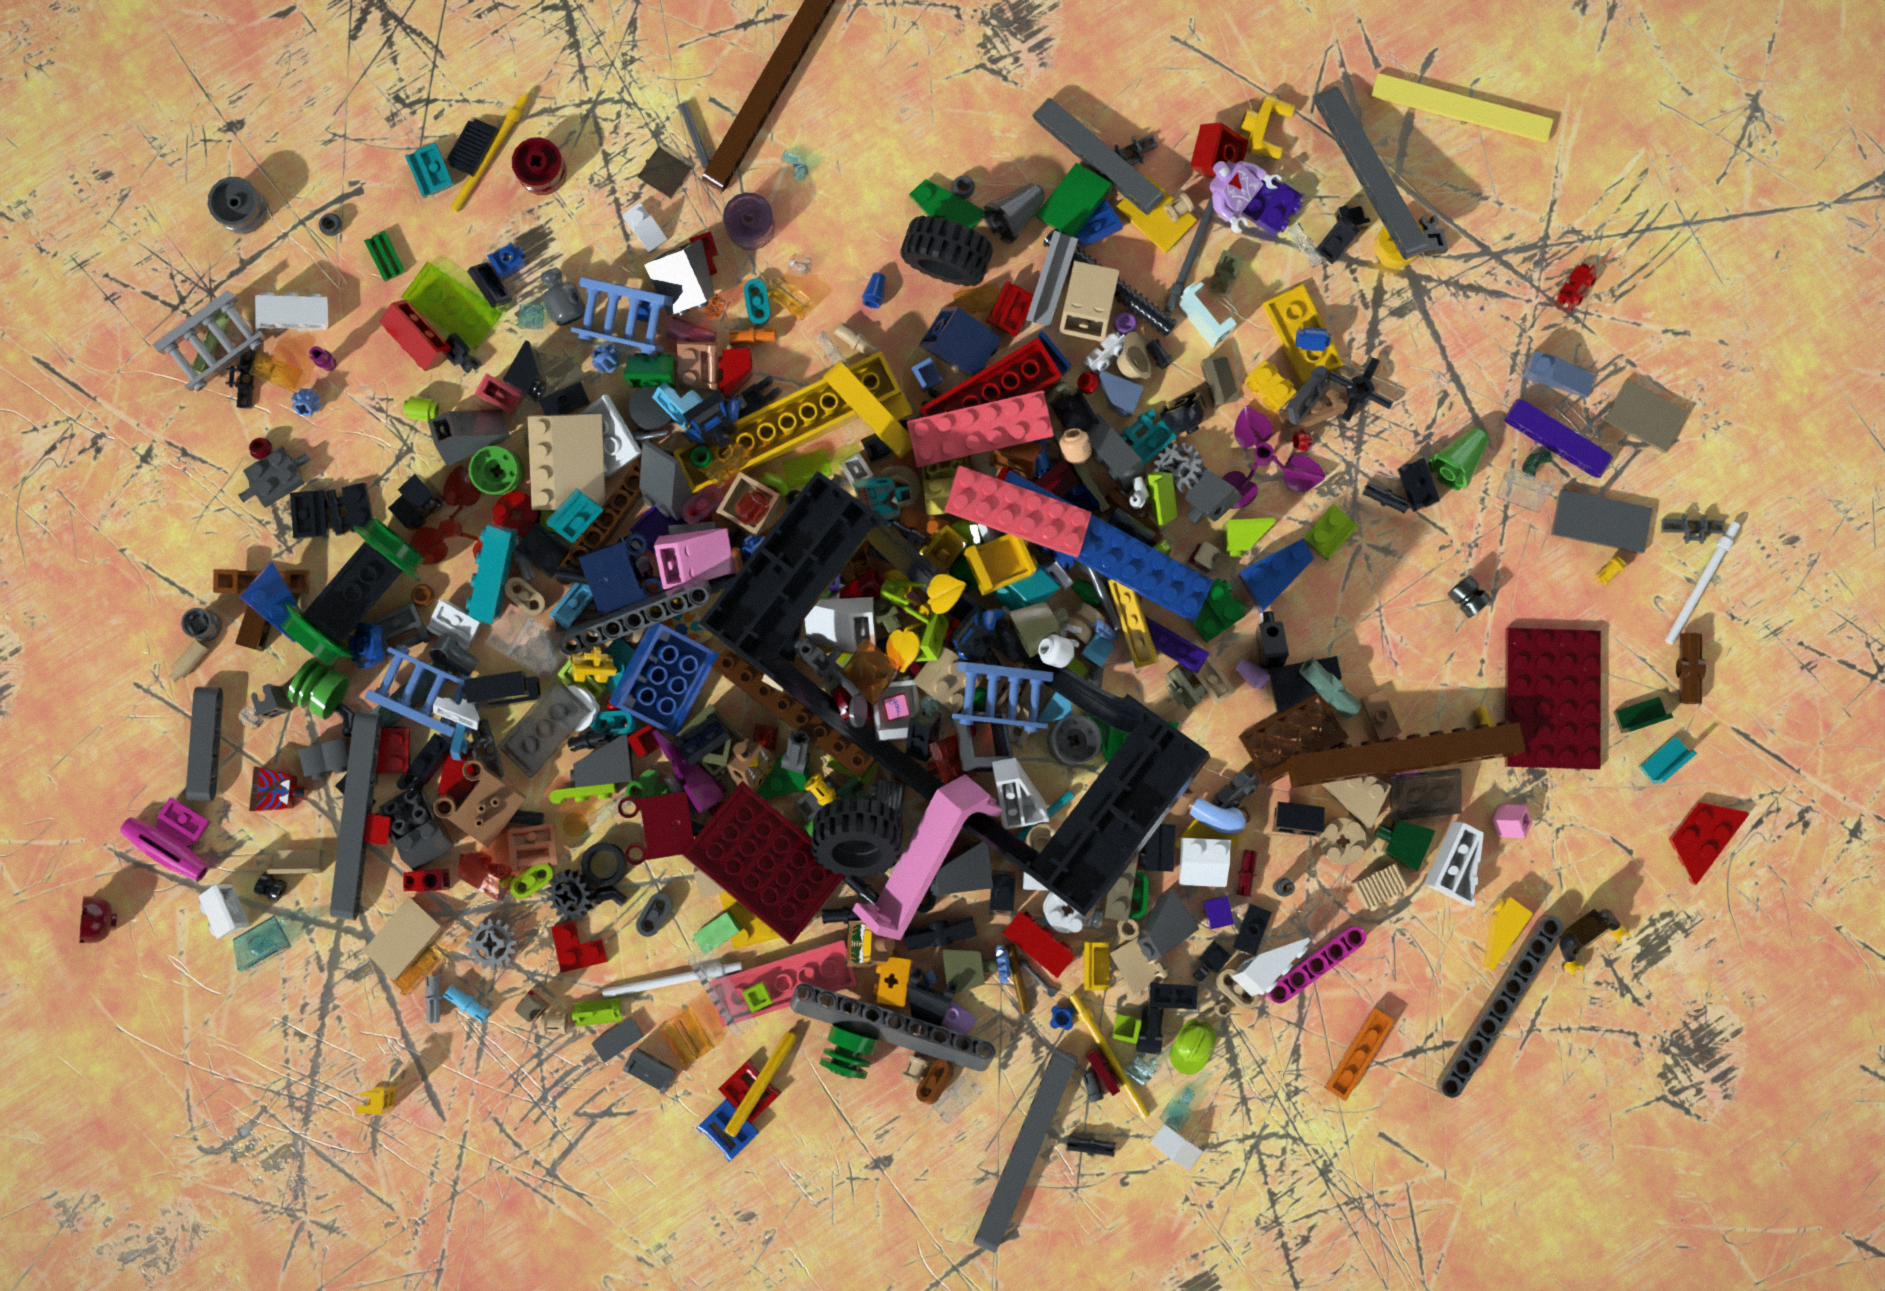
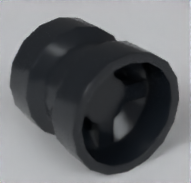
(270, 887)

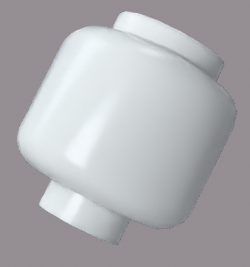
(1056, 651)

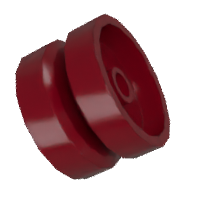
(539, 166)

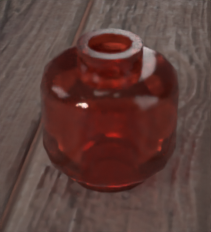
(752, 507)

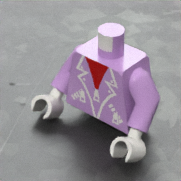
(1235, 188)

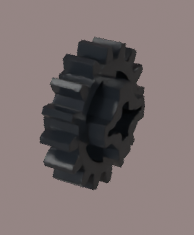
(568, 896)

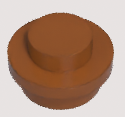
(422, 595)

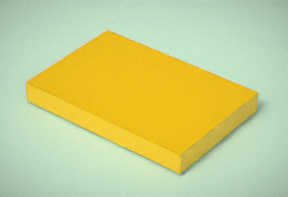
(1157, 224)

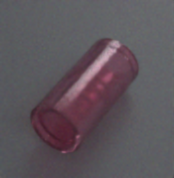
(689, 332)

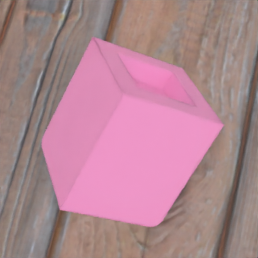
(1512, 821)

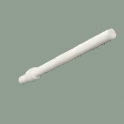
(1724, 544)
(662, 981)

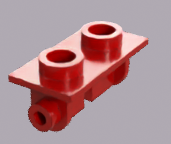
(1583, 278)

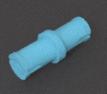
(466, 1003)

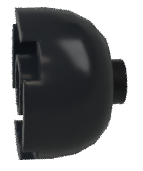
(1185, 413)

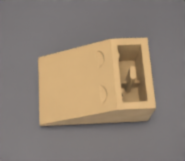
(1089, 301)

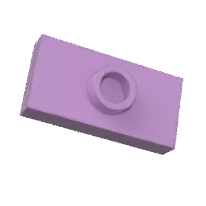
(958, 1018)

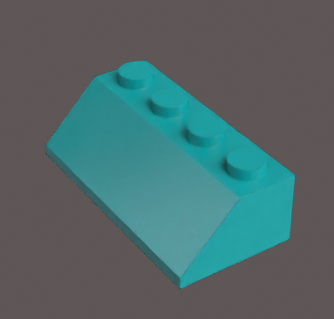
(492, 573)

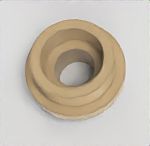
(1135, 929)

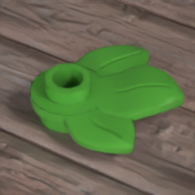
(648, 784)

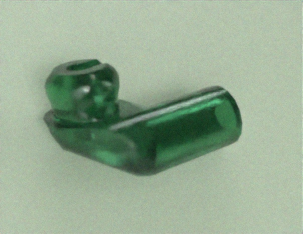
(1532, 462)

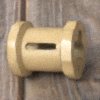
(1179, 207)
(554, 1023)
(914, 1068)

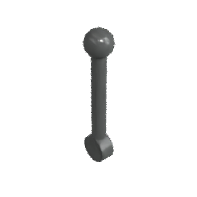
(1051, 991)

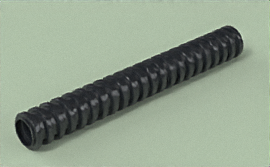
(1128, 296)

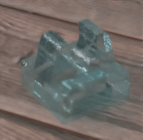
(531, 317)
(1141, 1070)

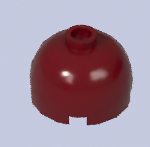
(96, 920)

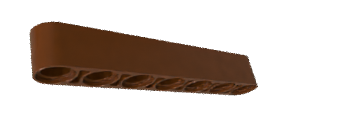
(597, 526)

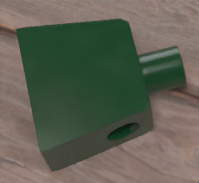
(1405, 843)

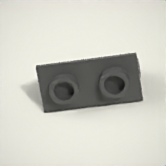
(1244, 784)

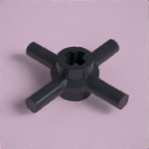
(1368, 391)

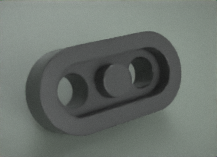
(654, 914)

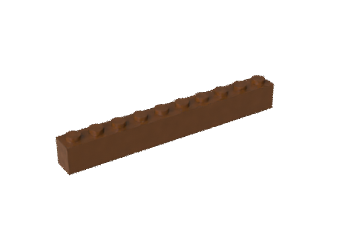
(1405, 755)

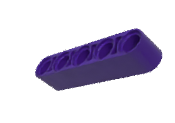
(1558, 438)

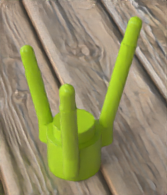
(895, 593)

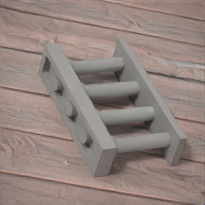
(207, 318)

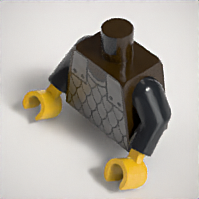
(1585, 932)

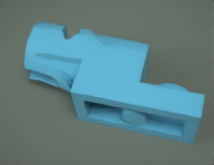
(674, 405)

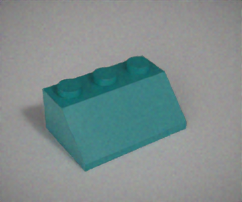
(1028, 591)

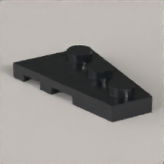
(1291, 687)

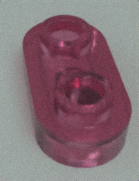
(701, 504)

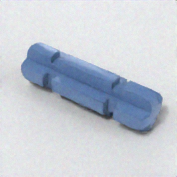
(1105, 630)

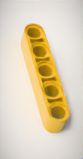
(869, 409)

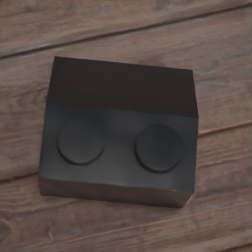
(526, 373)

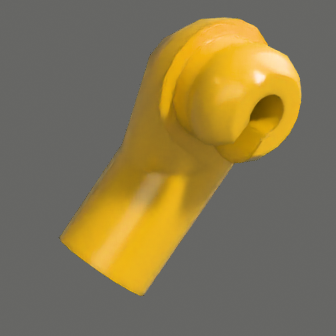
(1483, 716)

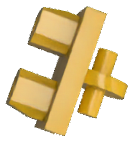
(592, 664)

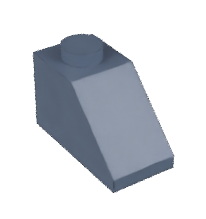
(1120, 393)

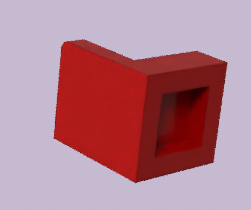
(644, 741)
(378, 829)

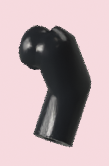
(609, 893)

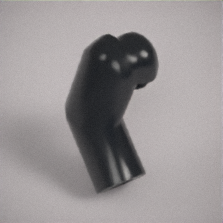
(348, 717)

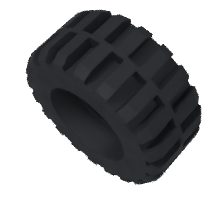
(946, 250)
(857, 837)

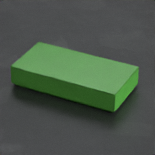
(718, 931)

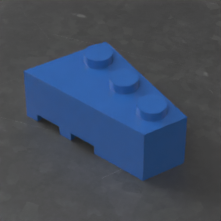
(1272, 575)

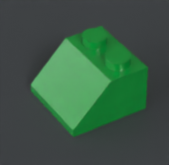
(650, 370)

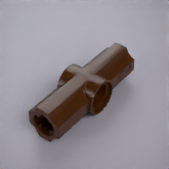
(1119, 499)
(1690, 668)

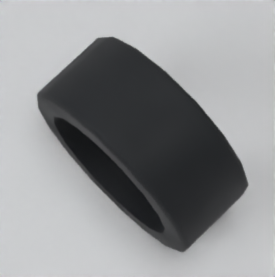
(586, 866)

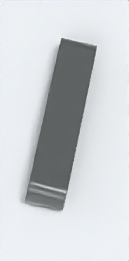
(204, 743)

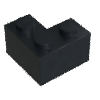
(417, 502)

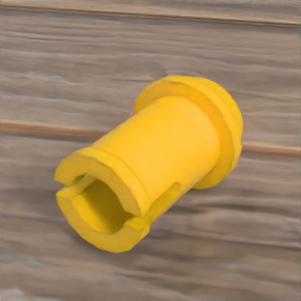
(1611, 570)

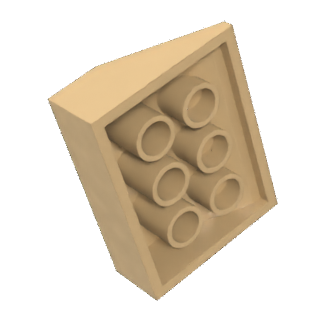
(564, 456)

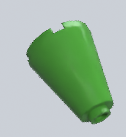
(1460, 459)

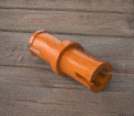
(752, 336)

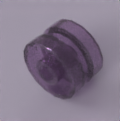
(745, 208)

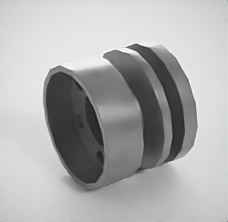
(1086, 736)

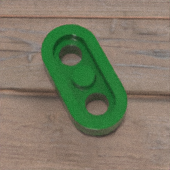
(1140, 895)

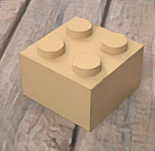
(740, 485)
(943, 681)

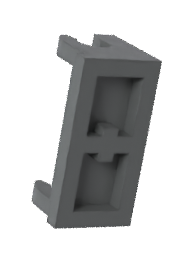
(274, 703)
(649, 1069)

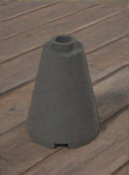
(1013, 211)

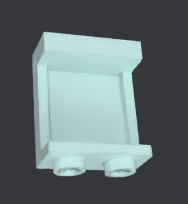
(1201, 317)

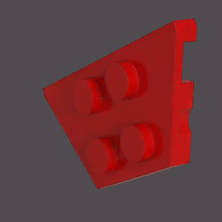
(1704, 836)

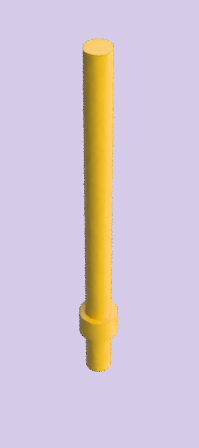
(513, 115)
(1085, 1015)

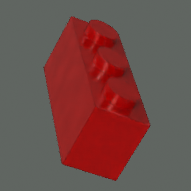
(415, 334)
(1039, 943)

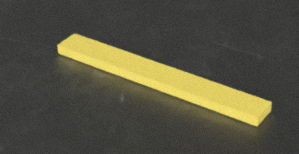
(1462, 108)

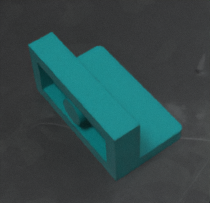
(1666, 761)

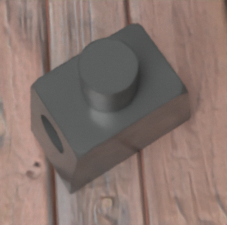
(1210, 497)

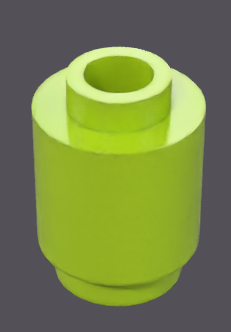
(420, 408)

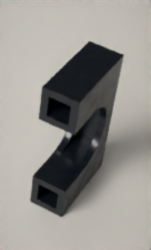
(501, 690)

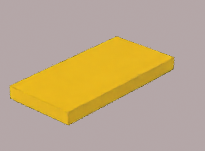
(1292, 312)

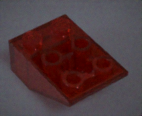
(484, 874)

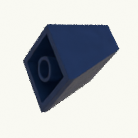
(960, 341)

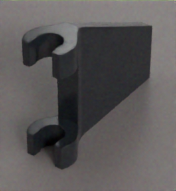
(926, 1002)

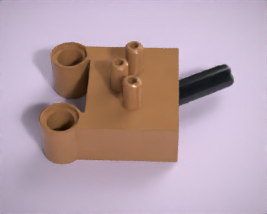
(487, 806)

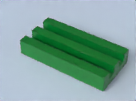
(376, 239)

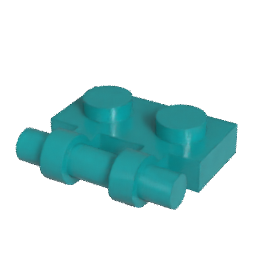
(1153, 441)

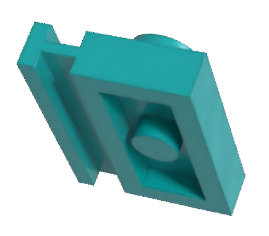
(429, 170)
(574, 515)

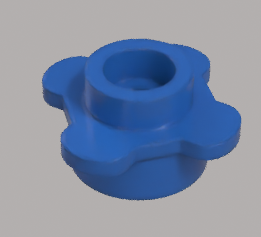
(1066, 1022)

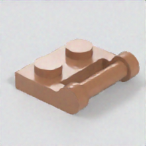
(690, 365)
(533, 839)

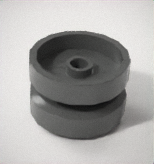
(237, 205)

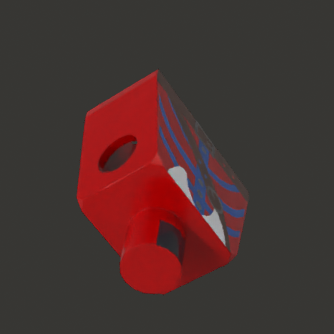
(274, 790)

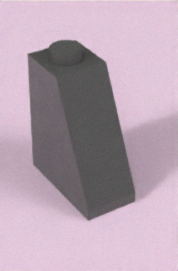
(606, 765)
(1166, 926)

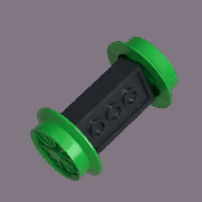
(352, 592)

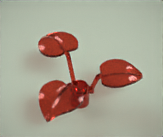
(428, 540)

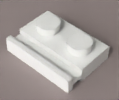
(454, 621)

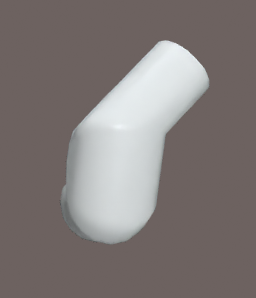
(1141, 494)

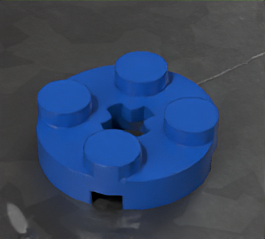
(366, 645)

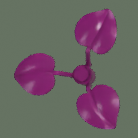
(1256, 429)

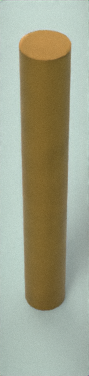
(1017, 979)

